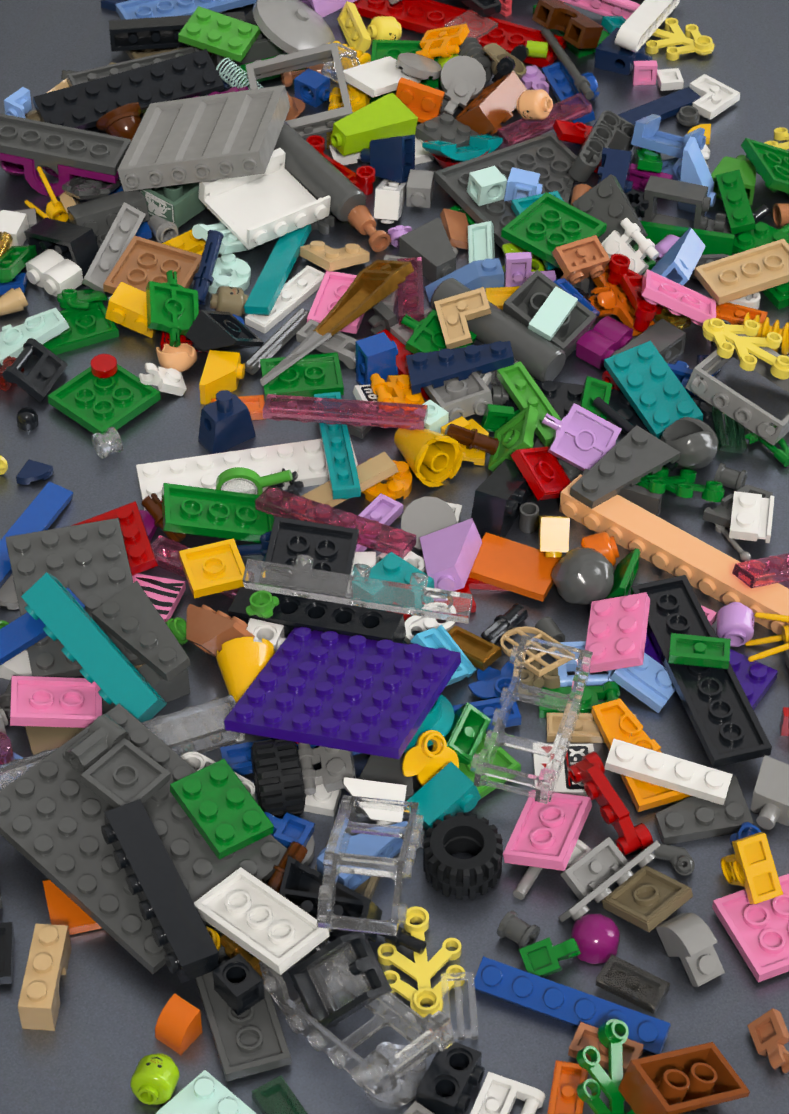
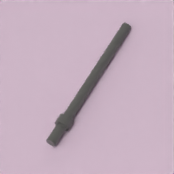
(580, 82)

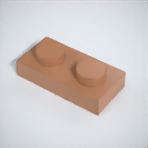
(588, 1036)

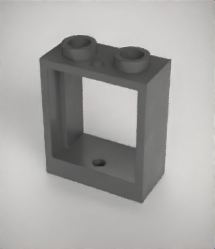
(677, 191)

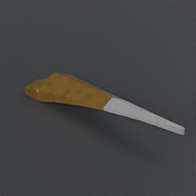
(366, 291)

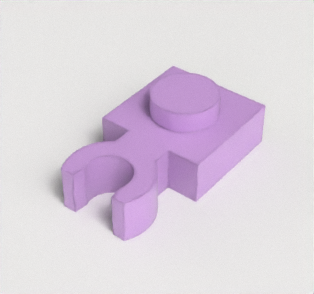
(534, 79)

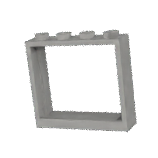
(315, 123)
(733, 403)

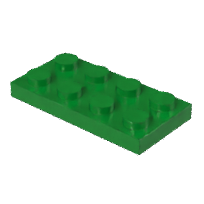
(213, 513)

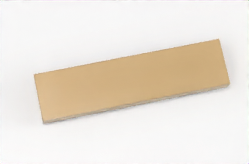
(369, 474)

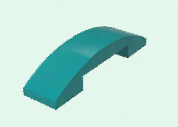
(477, 146)

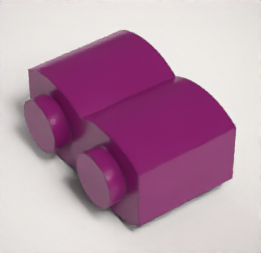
(603, 341)

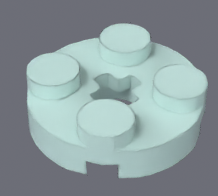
(235, 268)

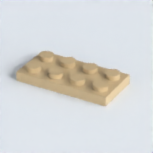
(746, 272)

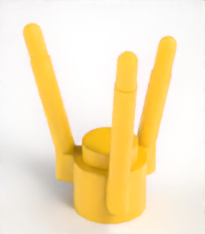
(55, 208)
(784, 637)

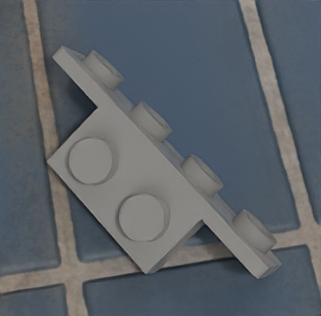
(599, 869)

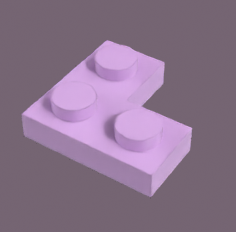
(519, 269)

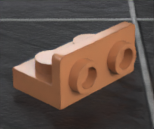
(581, 259)

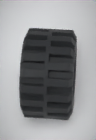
(278, 777)
(458, 875)

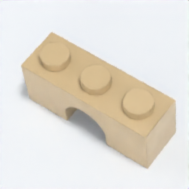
(46, 962)

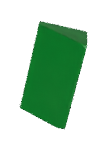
(625, 574)
(467, 732)

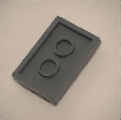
(609, 205)

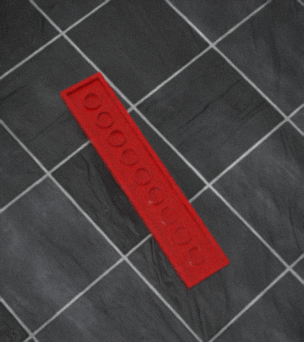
(429, 15)

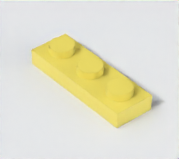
(354, 28)

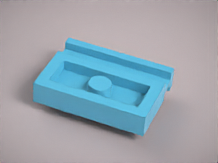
(440, 638)

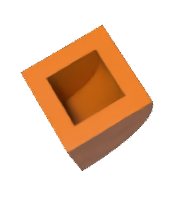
(178, 1024)

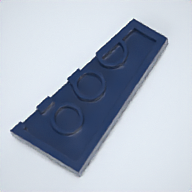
(458, 363)

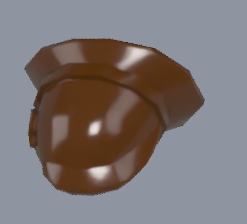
(121, 121)

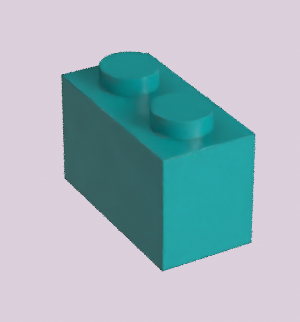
(446, 794)

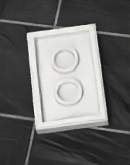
(377, 76)

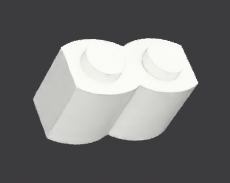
(53, 272)

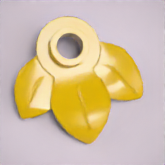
(428, 763)

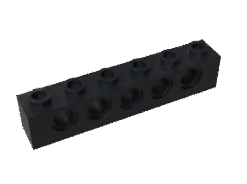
(325, 617)

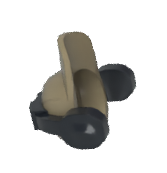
(504, 62)

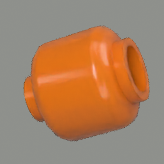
(603, 544)

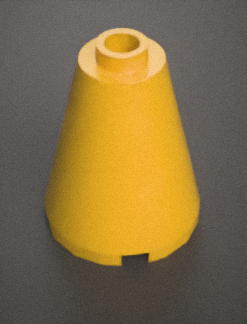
(429, 454)
(242, 662)

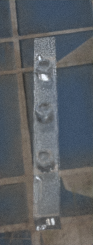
(358, 589)

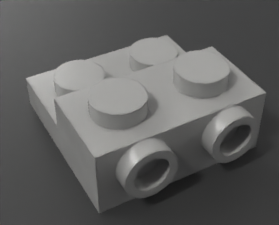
(461, 397)

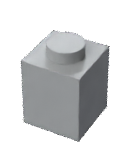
(420, 188)

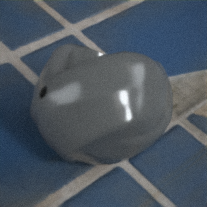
(694, 441)
(583, 576)

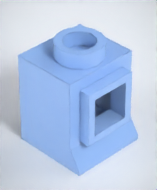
(522, 184)

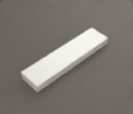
(290, 297)

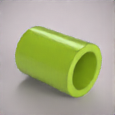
(537, 49)

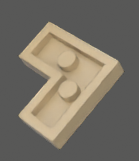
(334, 259)
(456, 311)

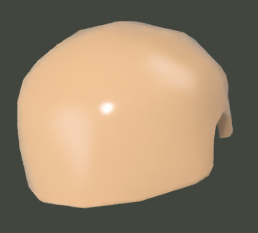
(178, 357)

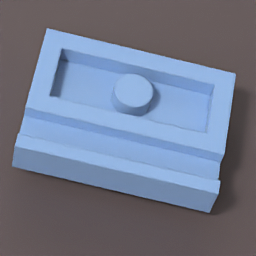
(646, 682)

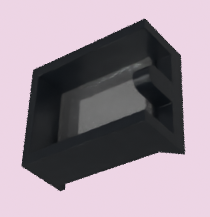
(339, 979)

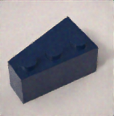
(618, 164)

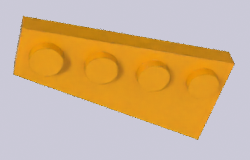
(619, 723)

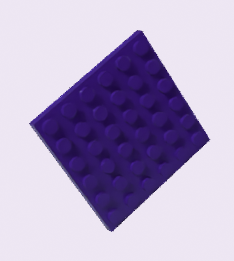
(344, 692)

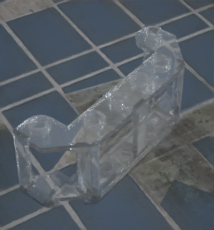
(568, 703)
(338, 861)
(378, 1074)

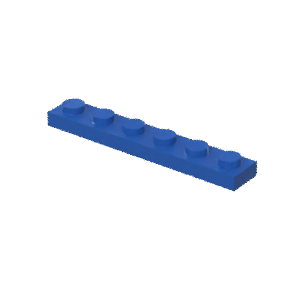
(566, 1003)

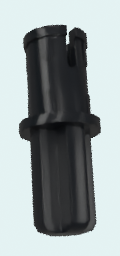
(503, 623)

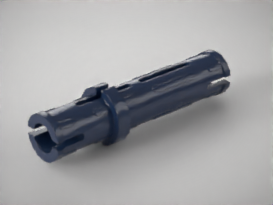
(203, 277)

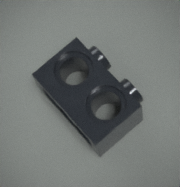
(444, 1079)

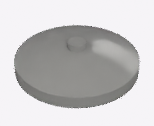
(291, 24)

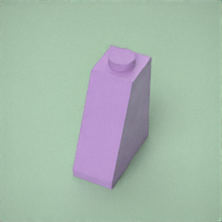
(451, 554)

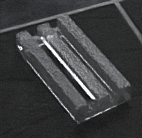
(460, 1033)

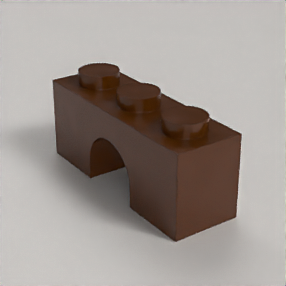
(578, 28)

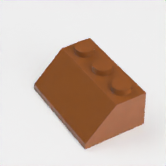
(493, 105)
(681, 1081)

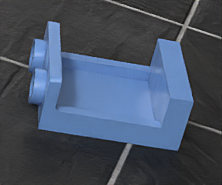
(648, 136)

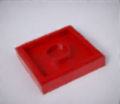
(541, 472)

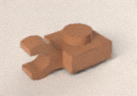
(769, 1038)

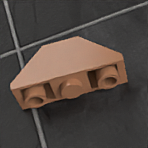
(211, 629)

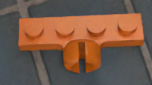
(613, 300)

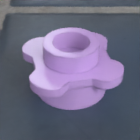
(396, 232)

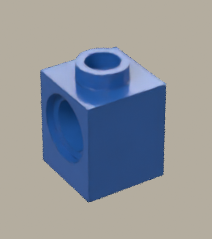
(312, 87)

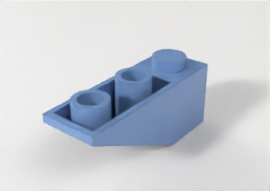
(681, 258)

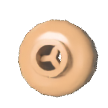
(534, 105)

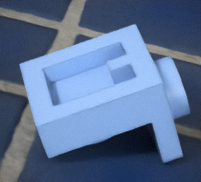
(18, 103)

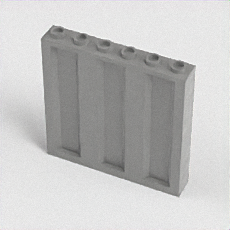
(205, 138)

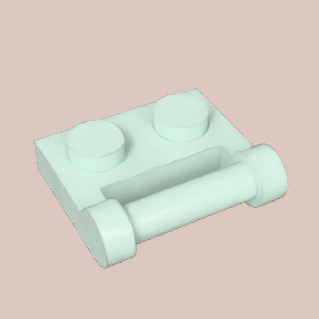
(229, 243)

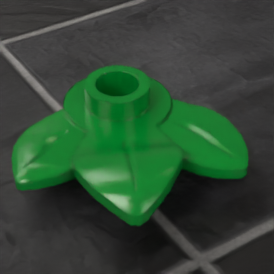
(79, 299)

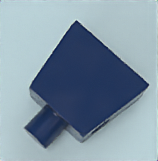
(616, 58)
(391, 157)
(225, 423)

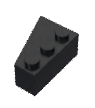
(67, 239)
(499, 500)
(302, 888)

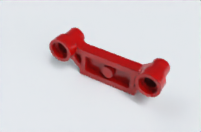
(362, 178)
(632, 285)
(612, 809)

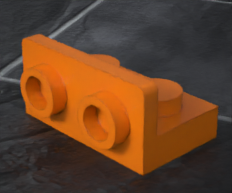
(420, 99)

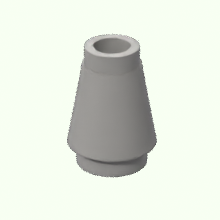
(162, 228)

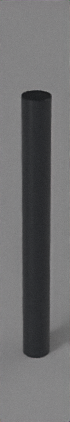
(621, 422)

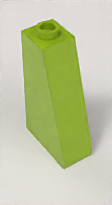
(377, 120)

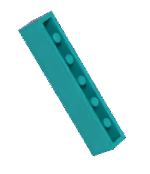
(91, 648)

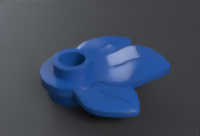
(492, 681)

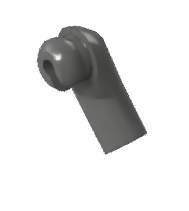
(678, 858)

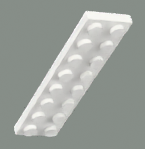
(202, 471)

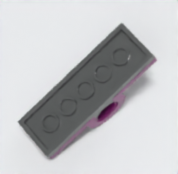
(59, 151)

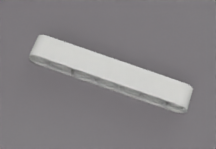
(644, 23)

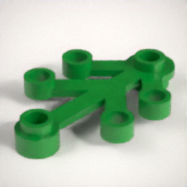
(682, 485)
(601, 1080)

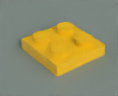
(213, 568)

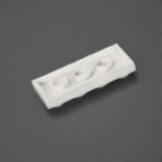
(260, 920)

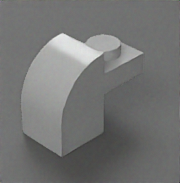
(693, 942)

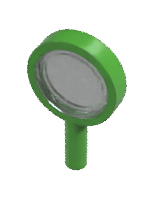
(248, 481)

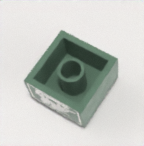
(174, 202)

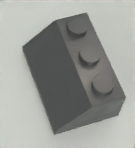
(530, 297)

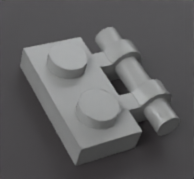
(334, 763)

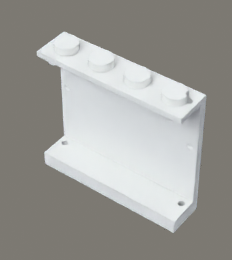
(263, 204)

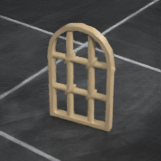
(539, 634)

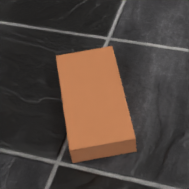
(455, 227)

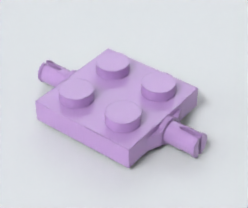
(581, 437)

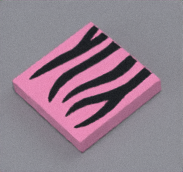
(162, 592)

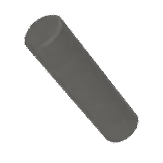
(318, 174)
(537, 354)

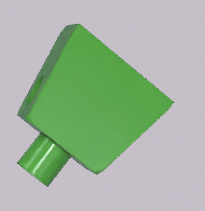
(746, 169)

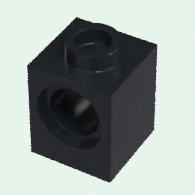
(238, 995)

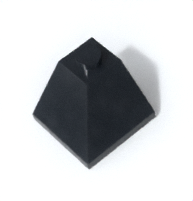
(220, 332)

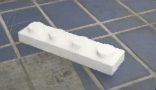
(668, 771)

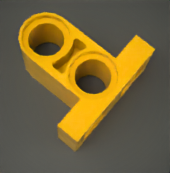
(752, 868)

